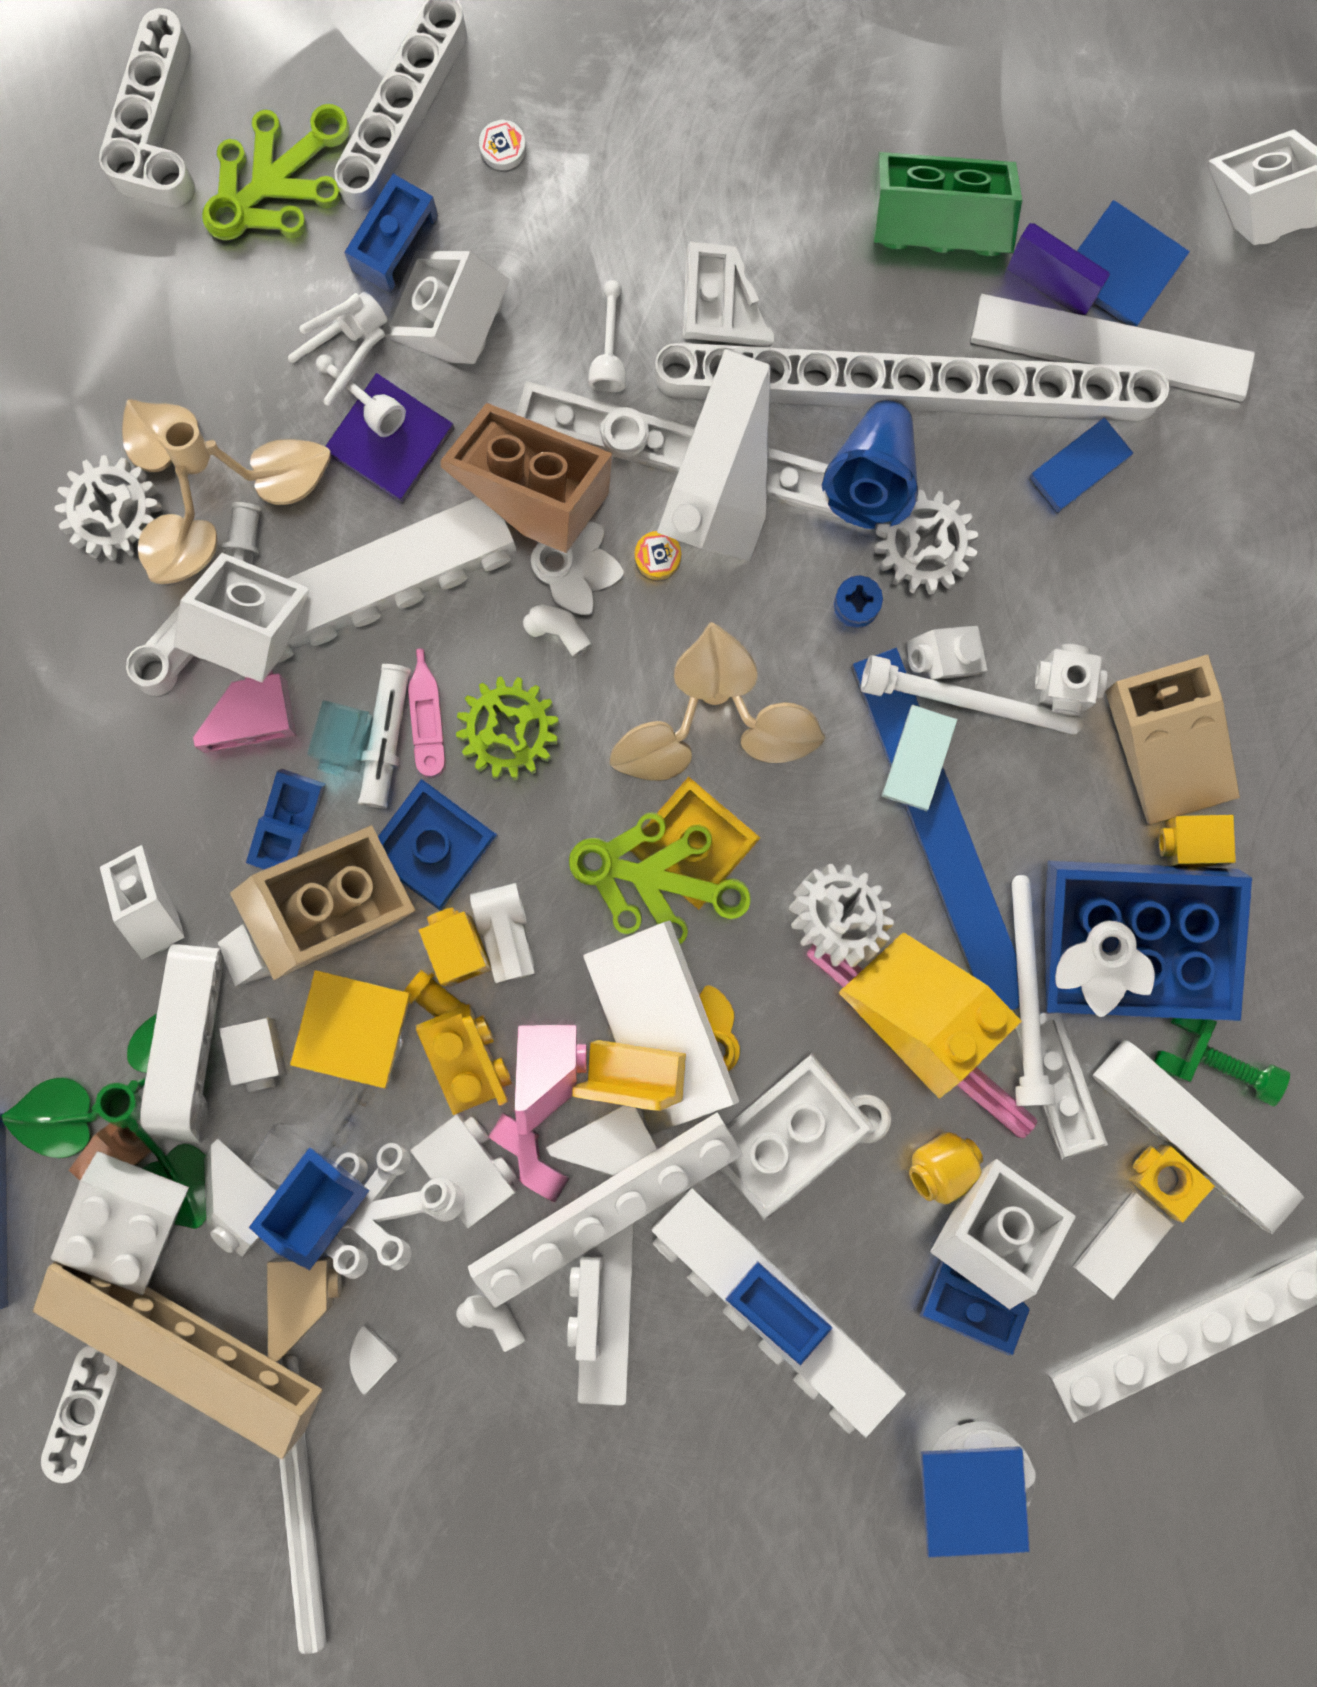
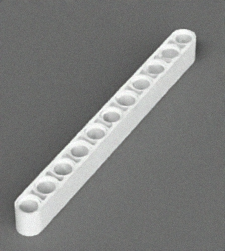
(931, 372)

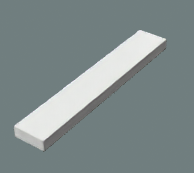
(1090, 340)

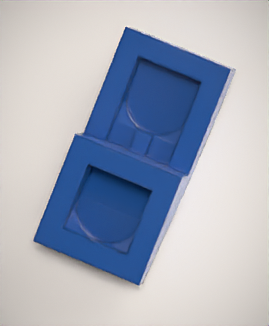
(286, 820)

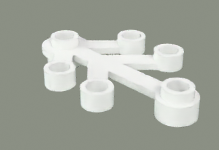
(374, 1210)

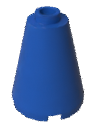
(875, 469)

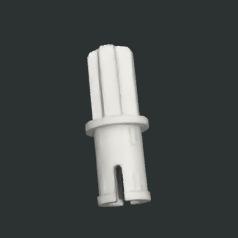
(243, 532)

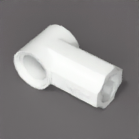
(159, 649)
(501, 922)

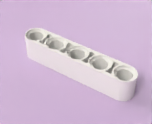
(401, 81)
(1198, 1136)

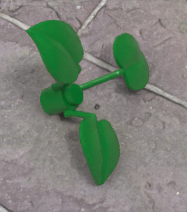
(56, 1118)

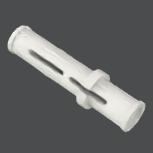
(373, 791)

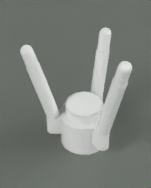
(357, 318)

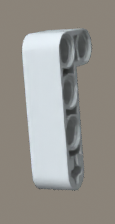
(149, 103)
(181, 1045)

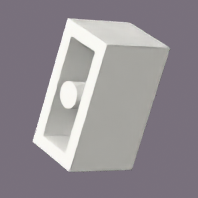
(459, 1155)

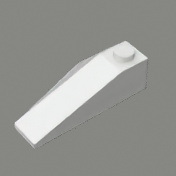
(723, 476)

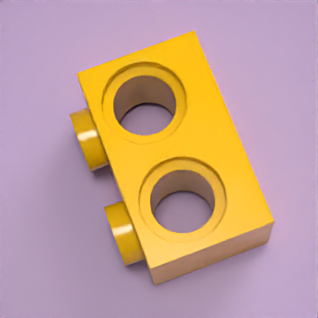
(454, 947)

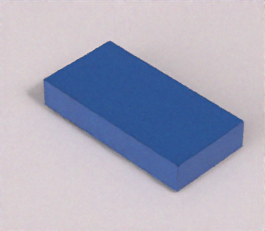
(1081, 465)
(778, 1313)

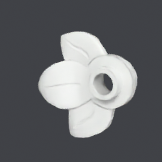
(583, 570)
(1106, 974)

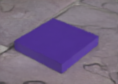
(1057, 270)
(395, 460)

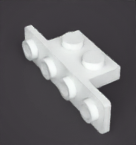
(603, 1319)

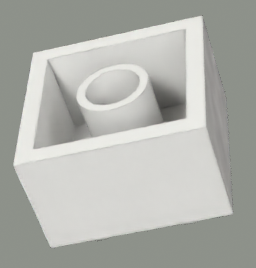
(119, 1222)
(1003, 1235)

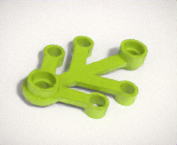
(272, 178)
(651, 876)

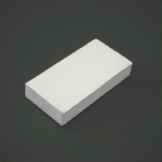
(1123, 1245)

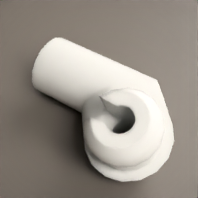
(558, 622)
(481, 1313)

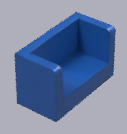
(389, 231)
(309, 1209)

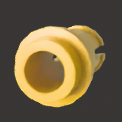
(431, 995)

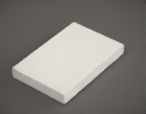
(792, 1136)

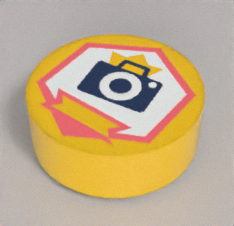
(657, 556)

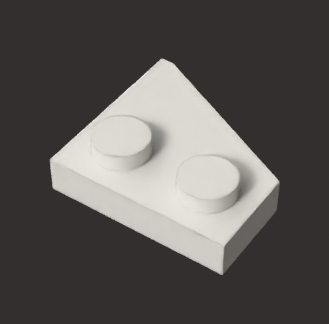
(720, 299)

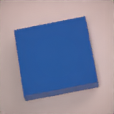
(1137, 259)
(434, 844)
(974, 1501)

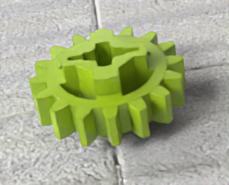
(489, 741)

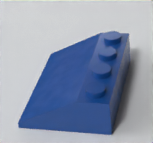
(1182, 920)

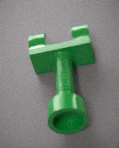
(1268, 1083)

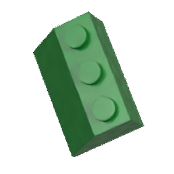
(946, 203)

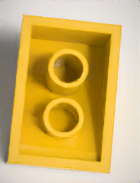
(930, 1012)

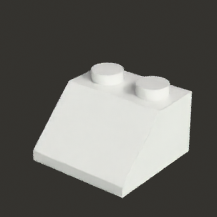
(1269, 186)
(446, 305)
(239, 617)

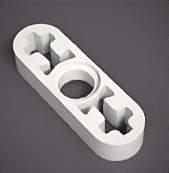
(81, 1450)

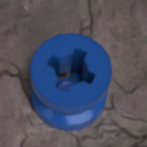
(857, 612)

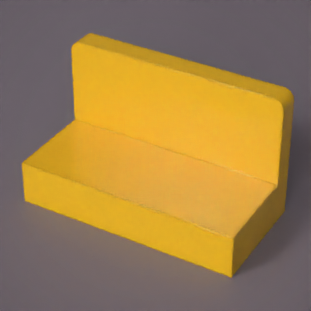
(633, 1076)

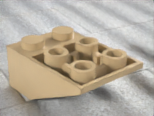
(1175, 738)

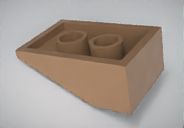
(531, 475)

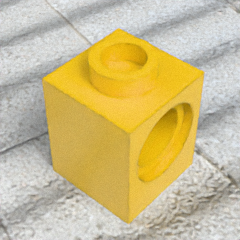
(1198, 841)
(1190, 1188)

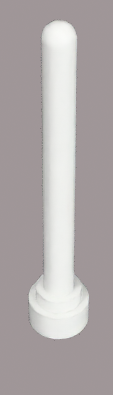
(882, 677)
(1034, 1085)

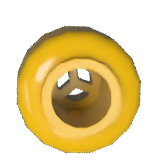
(946, 1168)

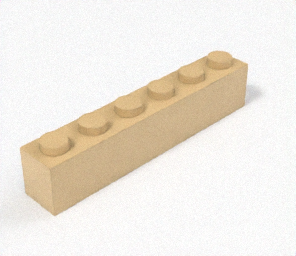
(182, 1356)

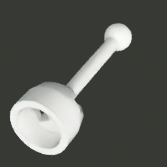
(608, 371)
(381, 412)

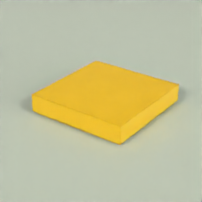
(729, 843)
(350, 1029)

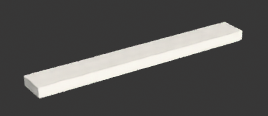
(789, 477)

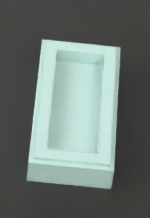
(919, 757)

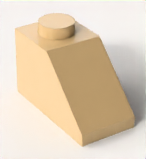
(297, 1300)

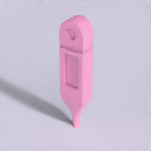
(426, 720)

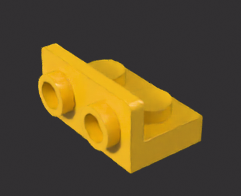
(461, 1059)

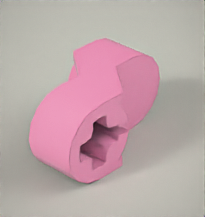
(533, 1171)

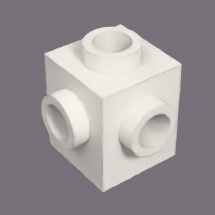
(1059, 691)

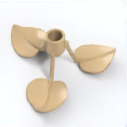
(167, 433)
(714, 671)

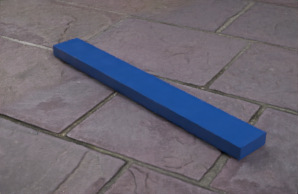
(950, 856)

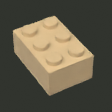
(322, 901)

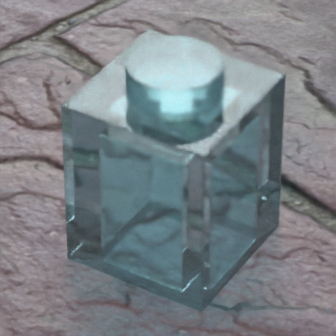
(340, 738)

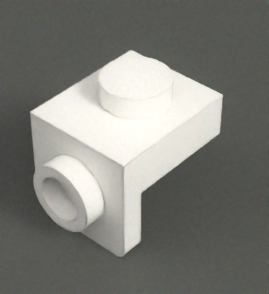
(947, 653)

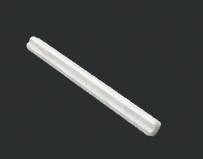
(302, 1541)

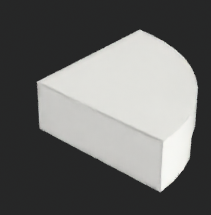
(369, 1359)

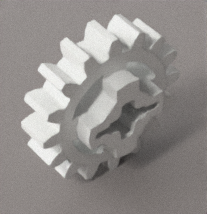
(91, 512)
(941, 552)
(841, 915)

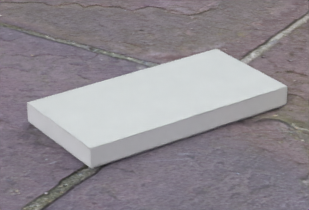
(657, 1006)

